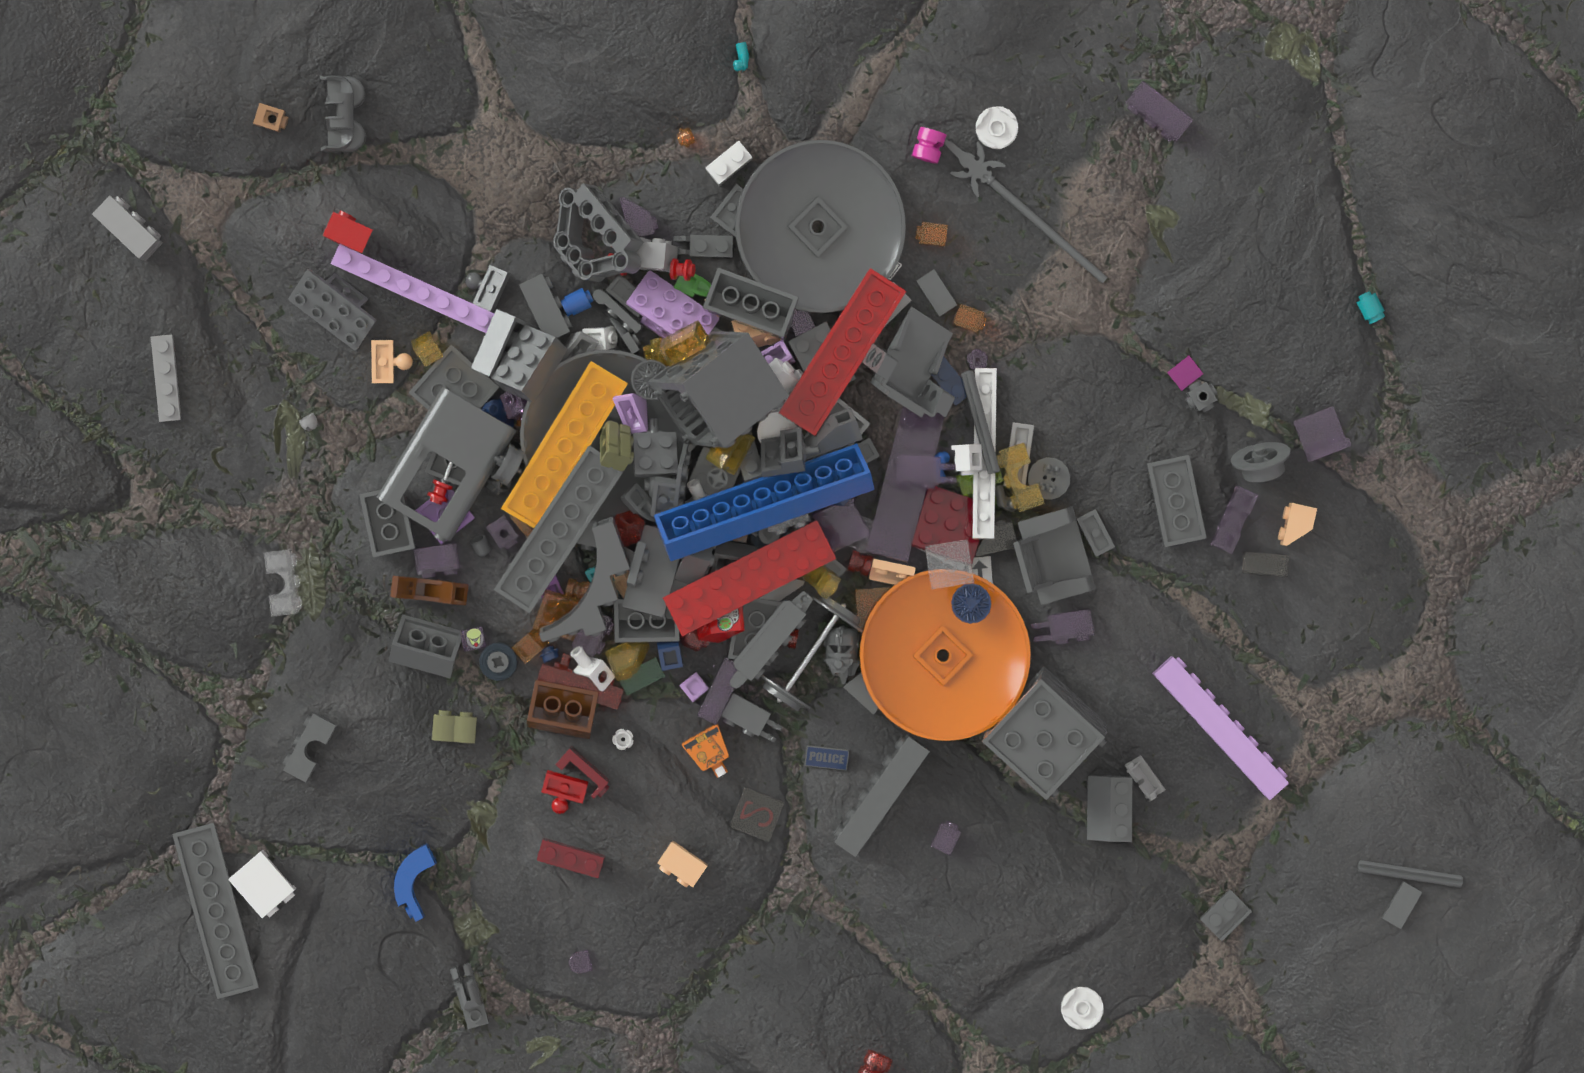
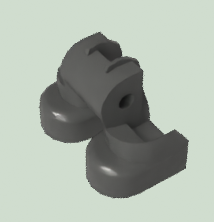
(344, 132)

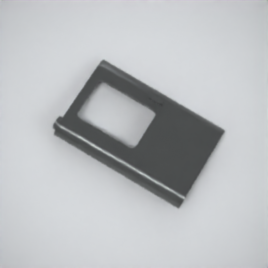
(462, 437)

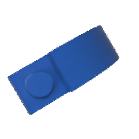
(404, 881)

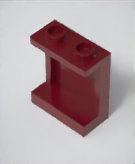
(587, 768)

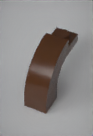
(429, 590)

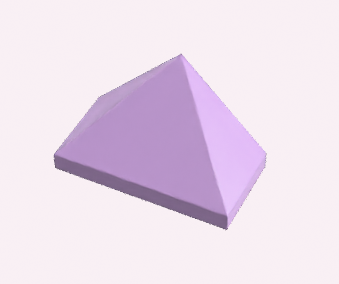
(632, 411)

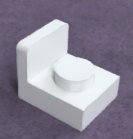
(606, 336)

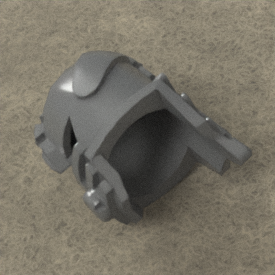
(842, 652)

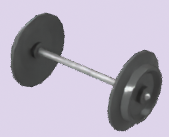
(783, 693)

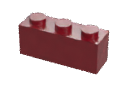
(570, 857)

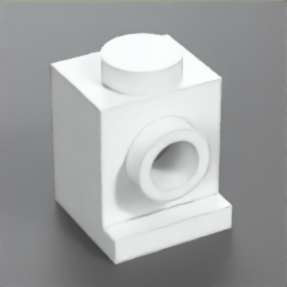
(968, 458)

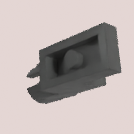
(469, 996)

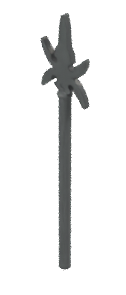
(978, 169)

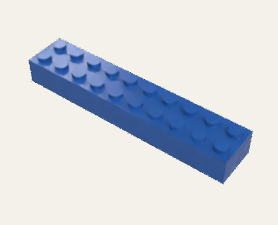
(763, 503)

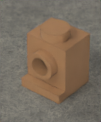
(263, 114)

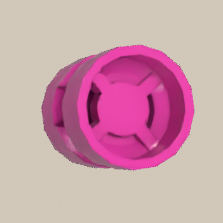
(929, 145)

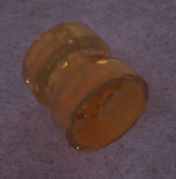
(576, 589)

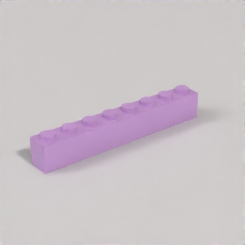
(412, 288)
(1220, 727)

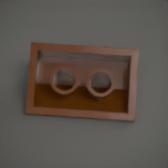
(562, 709)

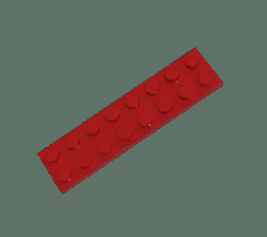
(842, 352)
(749, 578)

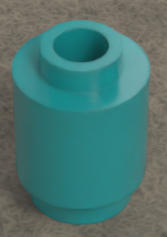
(1370, 307)

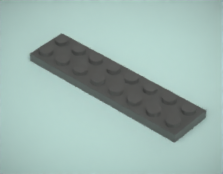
(558, 531)
(216, 910)

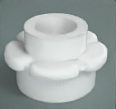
(622, 745)

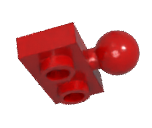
(564, 788)

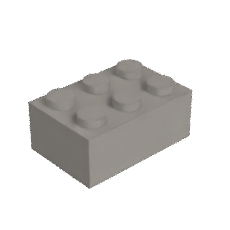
(128, 227)

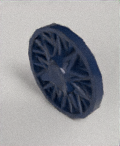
(971, 603)

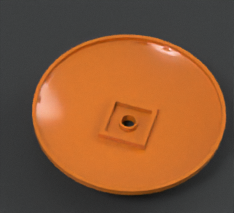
(952, 697)

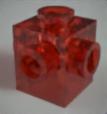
(629, 527)

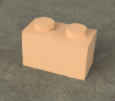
(682, 864)

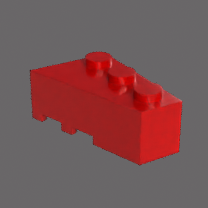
(347, 232)

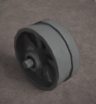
(507, 464)

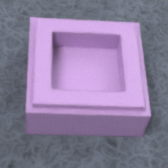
(694, 686)

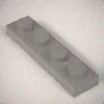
(166, 378)

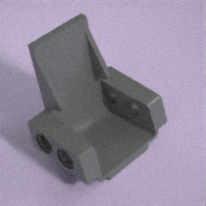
(908, 364)
(1053, 556)

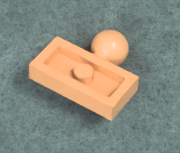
(384, 361)

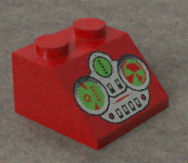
(723, 627)

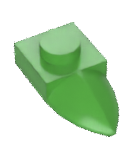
(696, 285)

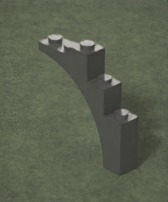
(602, 590)

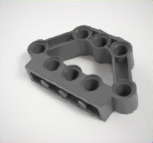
(605, 219)

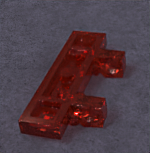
(562, 675)

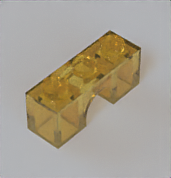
(1012, 460)

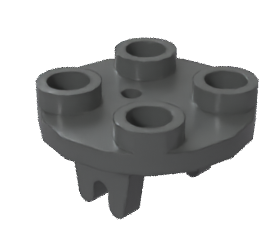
(1052, 469)

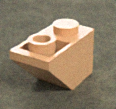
(1297, 523)

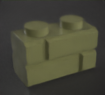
(616, 446)

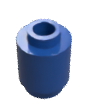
(577, 302)

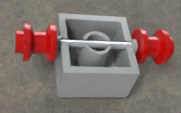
(662, 256)

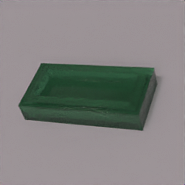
(647, 674)

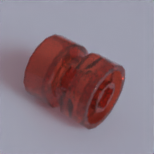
(874, 1058)

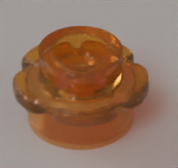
(685, 137)

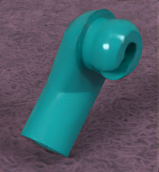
(743, 55)

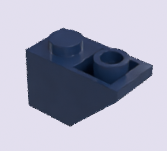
(670, 655)

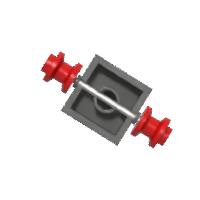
(447, 472)

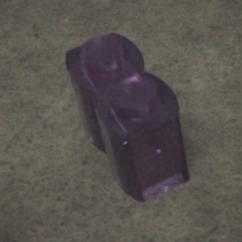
(437, 559)

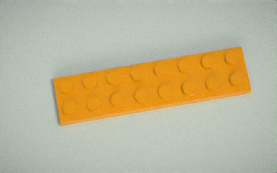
(564, 443)

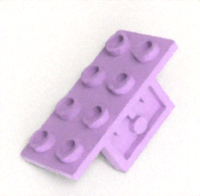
(666, 308)

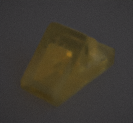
(426, 348)

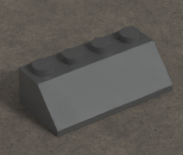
(751, 303)

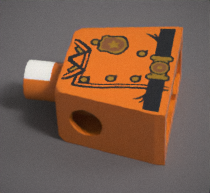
(708, 750)

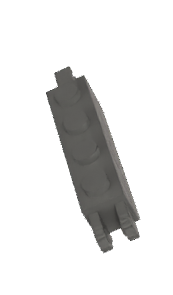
(769, 638)

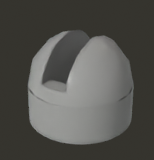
(309, 422)

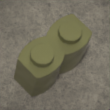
(454, 727)

